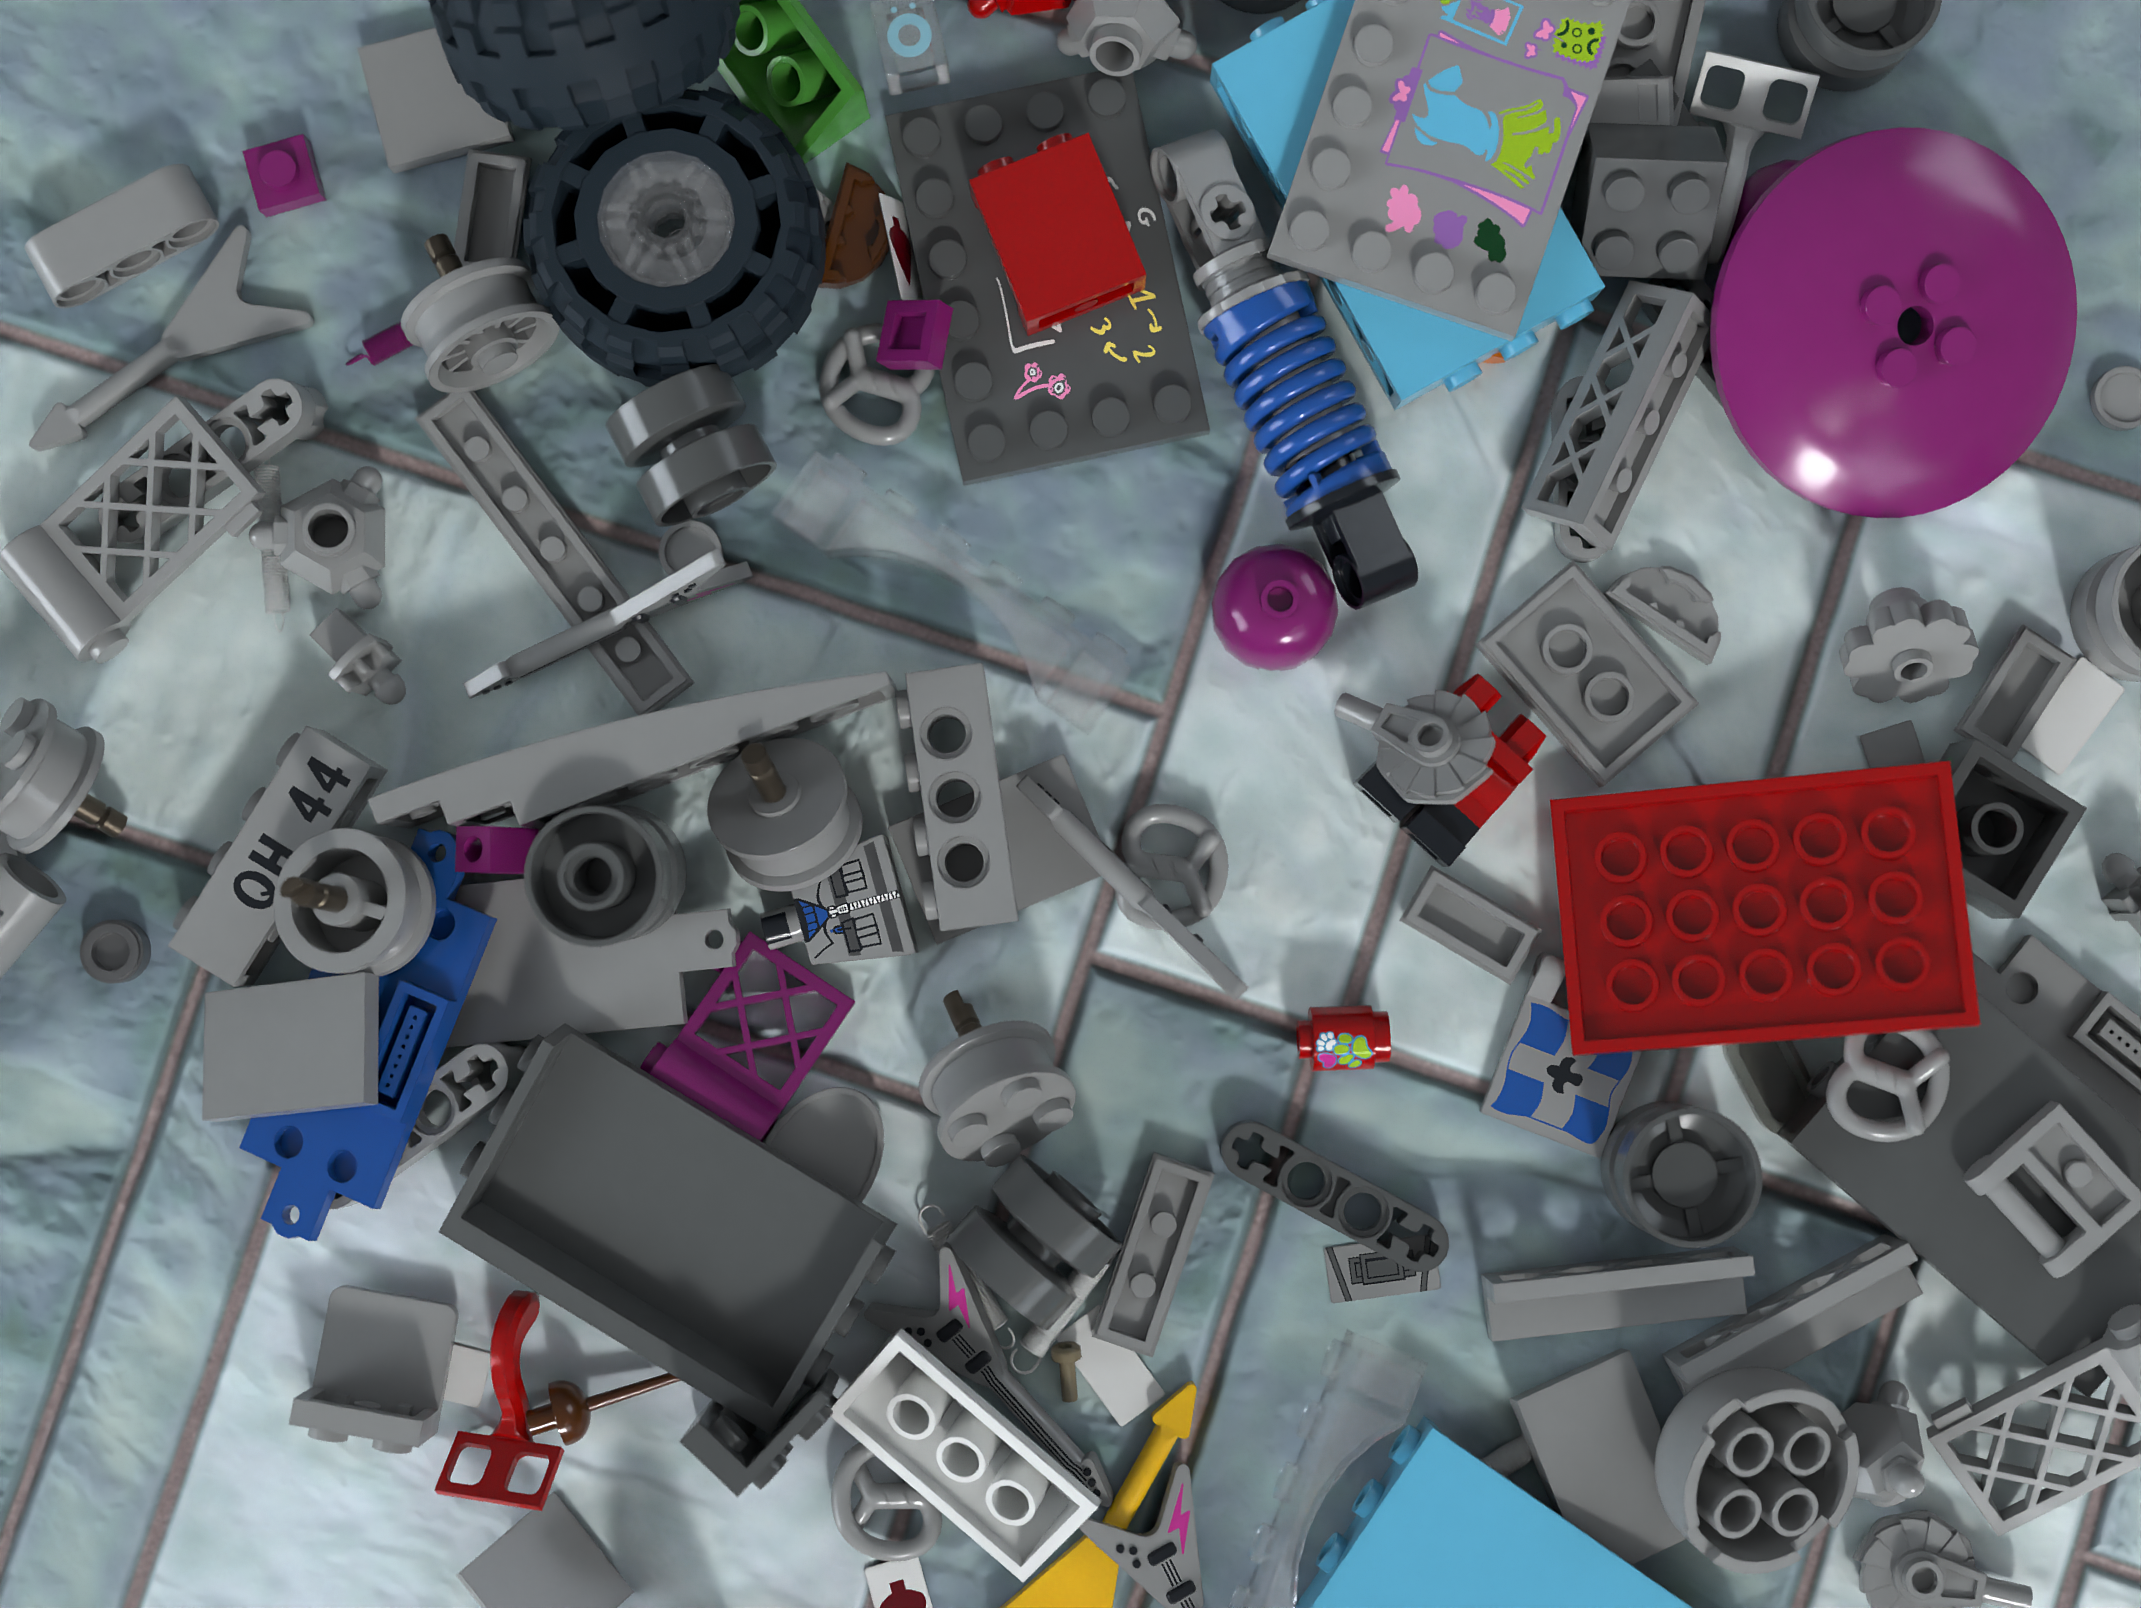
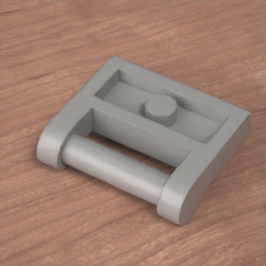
(2071, 1173)

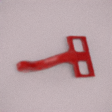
(512, 1435)

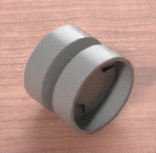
(2108, 615)

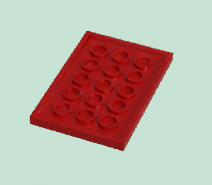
(1764, 911)

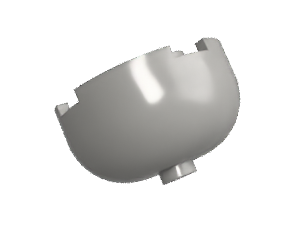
(1730, 1461)

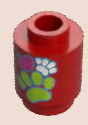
(1344, 1038)

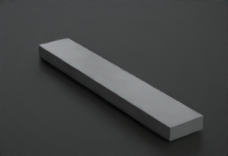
(551, 546)

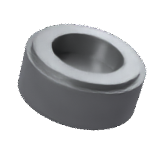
(115, 951)

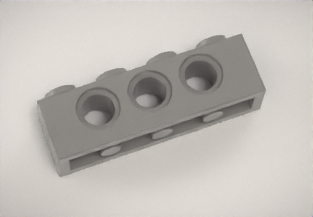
(962, 696)

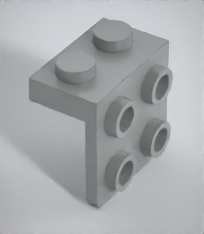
(379, 1370)

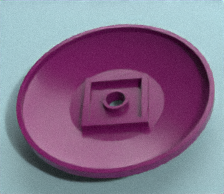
(1815, 304)

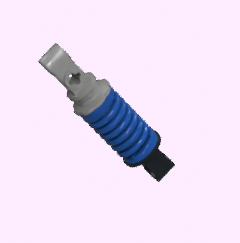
(1264, 337)

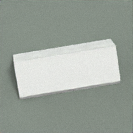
(963, 1455)

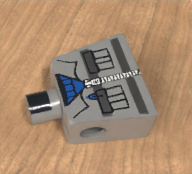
(850, 913)

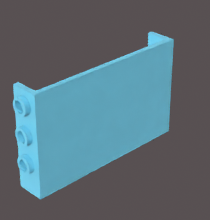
(1272, 99)
(1466, 1537)

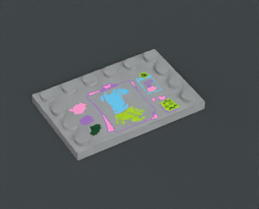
(1447, 151)

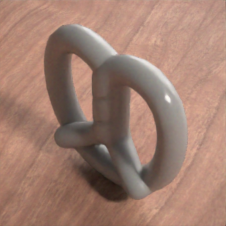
(872, 381)
(1174, 867)
(1894, 1080)
(874, 1497)

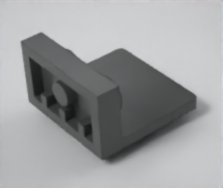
(736, 1456)

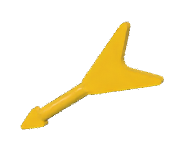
(1085, 1573)

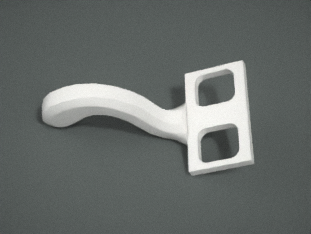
(1744, 127)

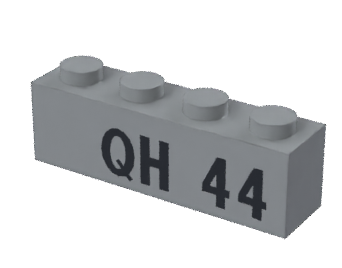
(314, 791)

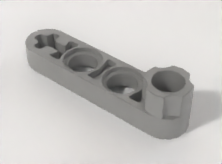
(262, 402)
(469, 1065)

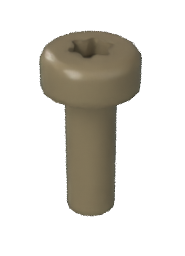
(1066, 1354)

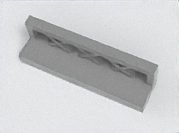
(1634, 413)
(1616, 1293)
(1803, 1314)

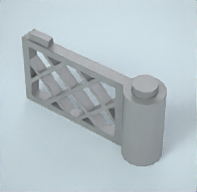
(81, 595)
(2120, 1358)

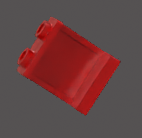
(1057, 231)

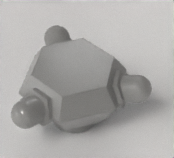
(1124, 34)
(332, 536)
(1887, 1447)

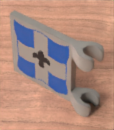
(1547, 1087)

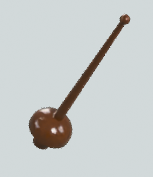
(572, 1410)

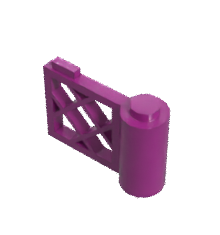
(718, 1080)

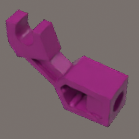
(492, 849)

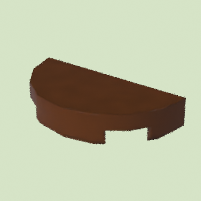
(856, 232)

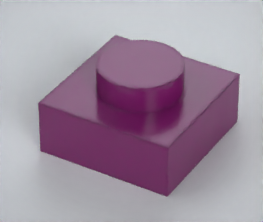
(284, 175)
(914, 334)

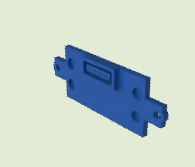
(361, 1146)

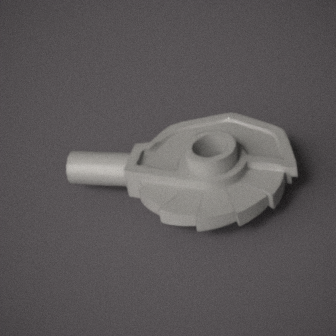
(1428, 748)
(1928, 1564)

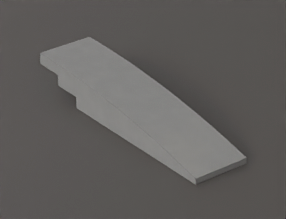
(623, 756)

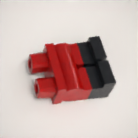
(1448, 828)

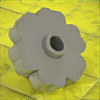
(1908, 647)

